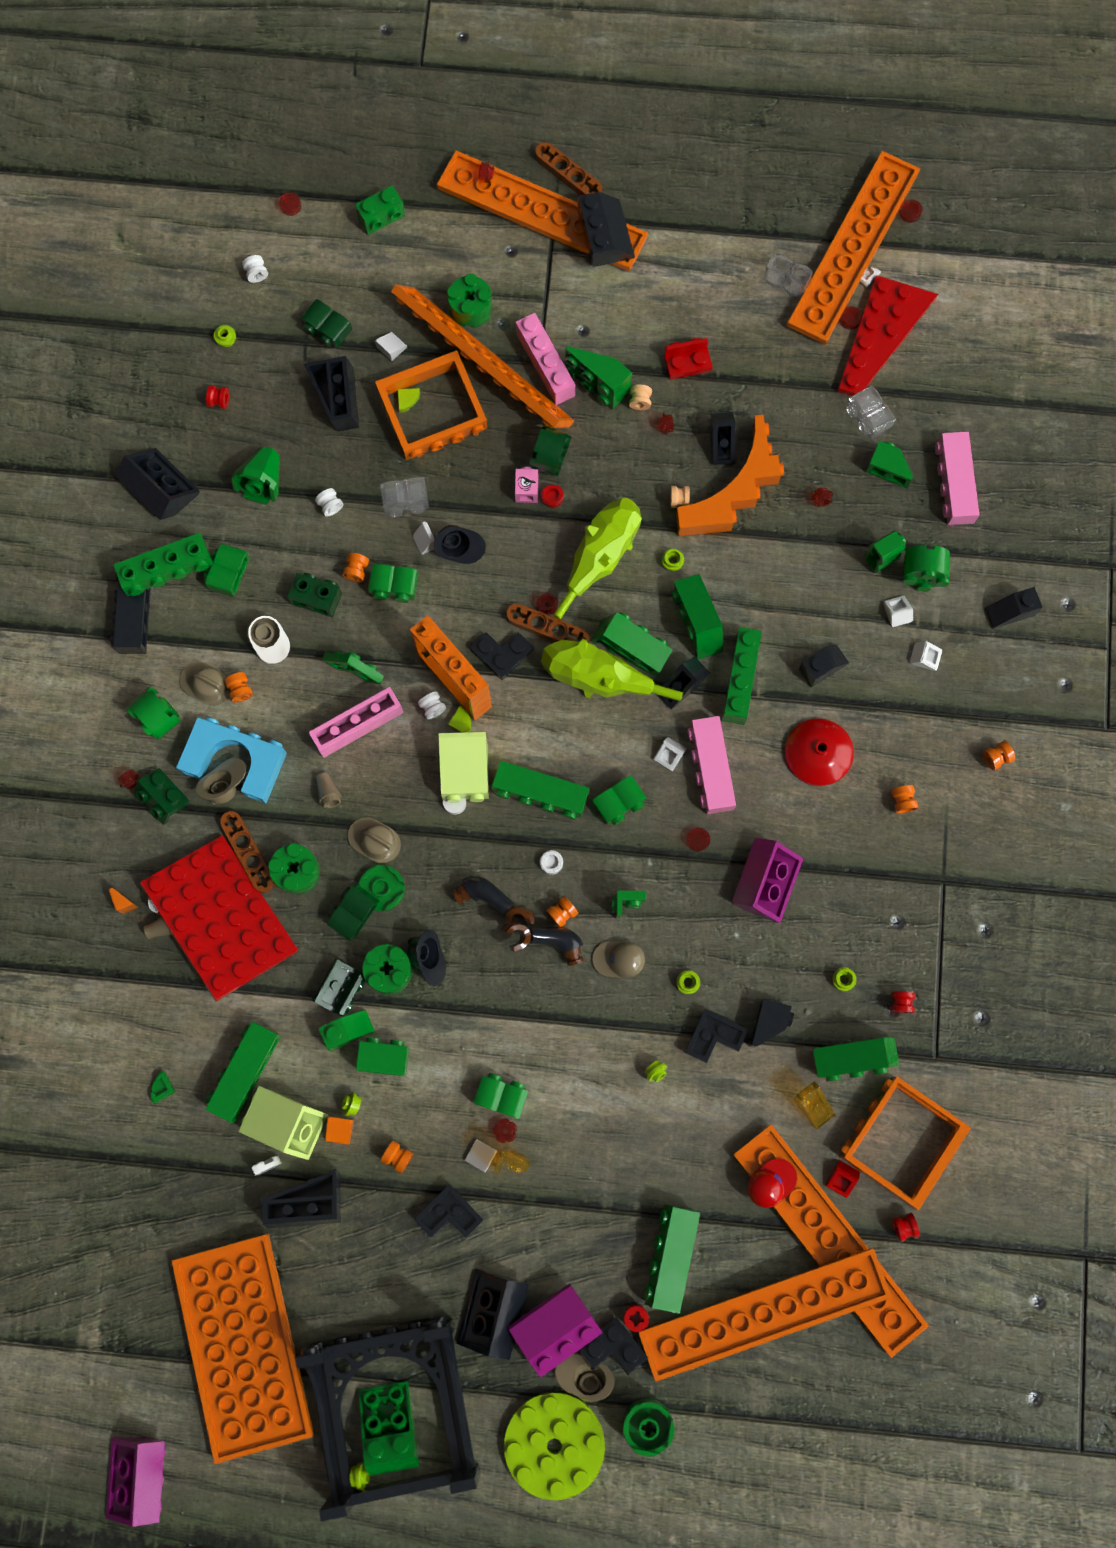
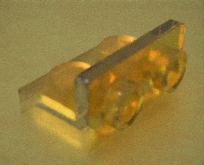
(516, 1161)

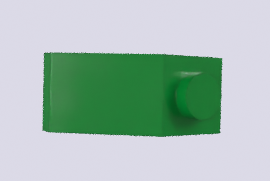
(890, 465)
(346, 1030)

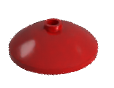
(815, 766)

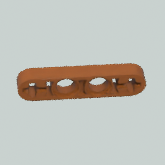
(566, 174)
(549, 623)
(245, 853)

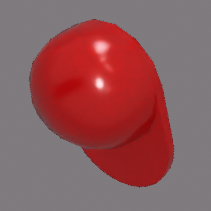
(772, 1183)

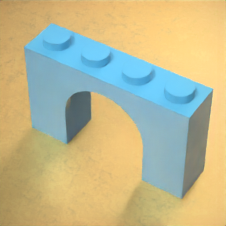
(209, 737)

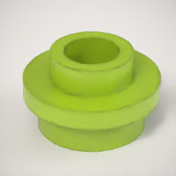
(225, 341)
(673, 553)
(849, 974)
(695, 980)
(656, 1071)
(351, 1104)
(359, 1476)

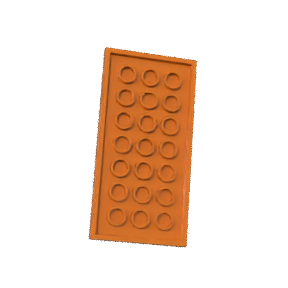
(242, 1349)

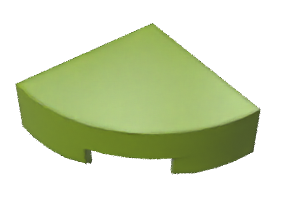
(407, 398)
(461, 721)

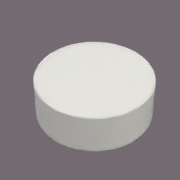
(455, 808)
(551, 862)

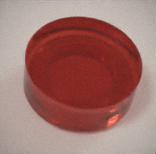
(290, 204)
(911, 211)
(850, 318)
(698, 839)

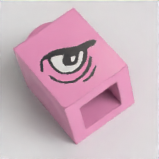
(526, 485)

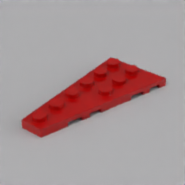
(886, 322)

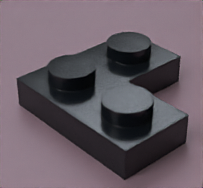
(502, 659)
(714, 1029)
(452, 1207)
(614, 1342)

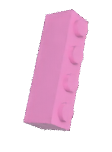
(545, 359)
(958, 478)
(356, 722)
(712, 765)

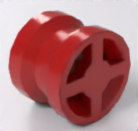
(217, 396)
(902, 1002)
(906, 1227)
(636, 1313)

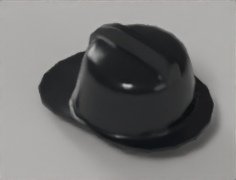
(459, 544)
(427, 955)

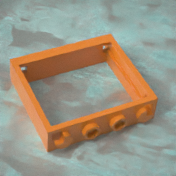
(419, 374)
(451, 668)
(939, 1163)

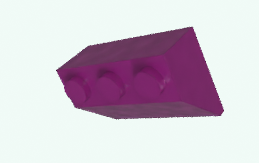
(767, 879)
(554, 1330)
(135, 1480)

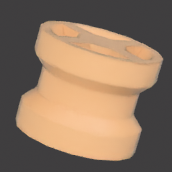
(640, 397)
(679, 496)

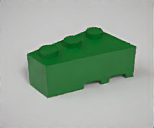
(699, 616)
(632, 642)
(856, 1058)

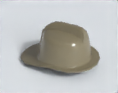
(204, 683)
(222, 782)
(374, 840)
(579, 1379)

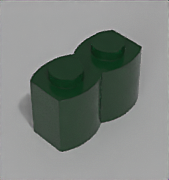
(326, 324)
(353, 912)

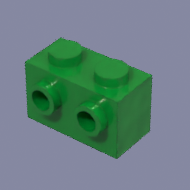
(380, 210)
(383, 1058)

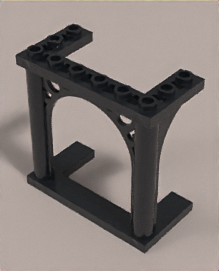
(319, 1363)

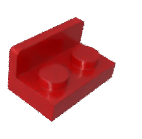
(687, 358)

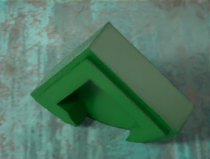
(161, 1088)

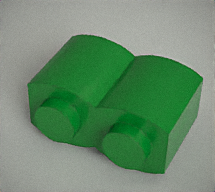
(885, 551)
(226, 570)
(393, 582)
(619, 800)
(501, 1096)

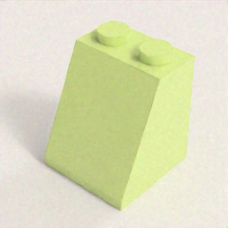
(464, 766)
(283, 1123)

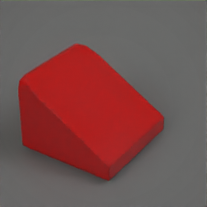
(843, 1179)

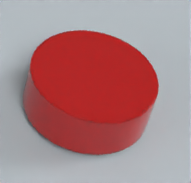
(552, 496)

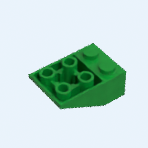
(599, 375)
(388, 1428)

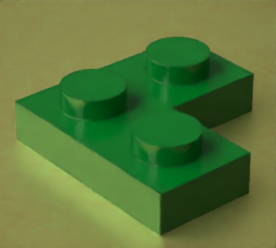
(351, 663)

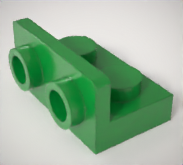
(631, 899)

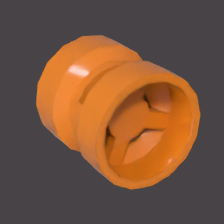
(355, 568)
(238, 688)
(999, 755)
(905, 799)
(562, 911)
(397, 1157)

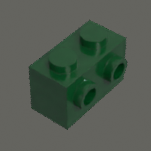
(314, 594)

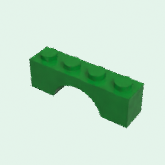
(742, 676)

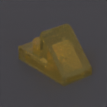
(814, 1105)

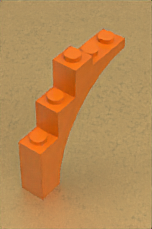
(719, 511)

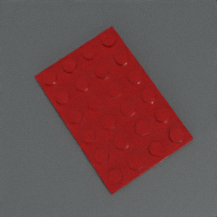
(219, 918)

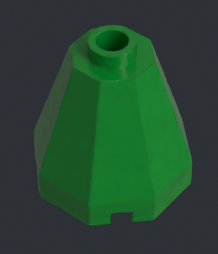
(259, 476)

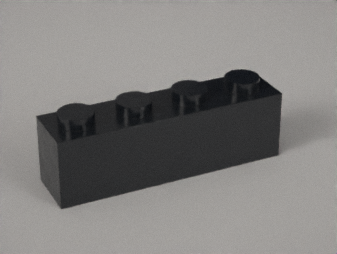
(130, 621)

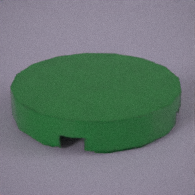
(385, 885)

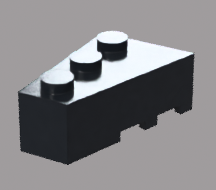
(337, 390)
(306, 1204)

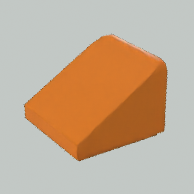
(121, 903)
(339, 1130)

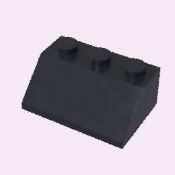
(604, 229)
(156, 482)
(490, 1308)

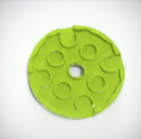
(549, 1473)

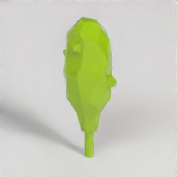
(601, 548)
(598, 671)

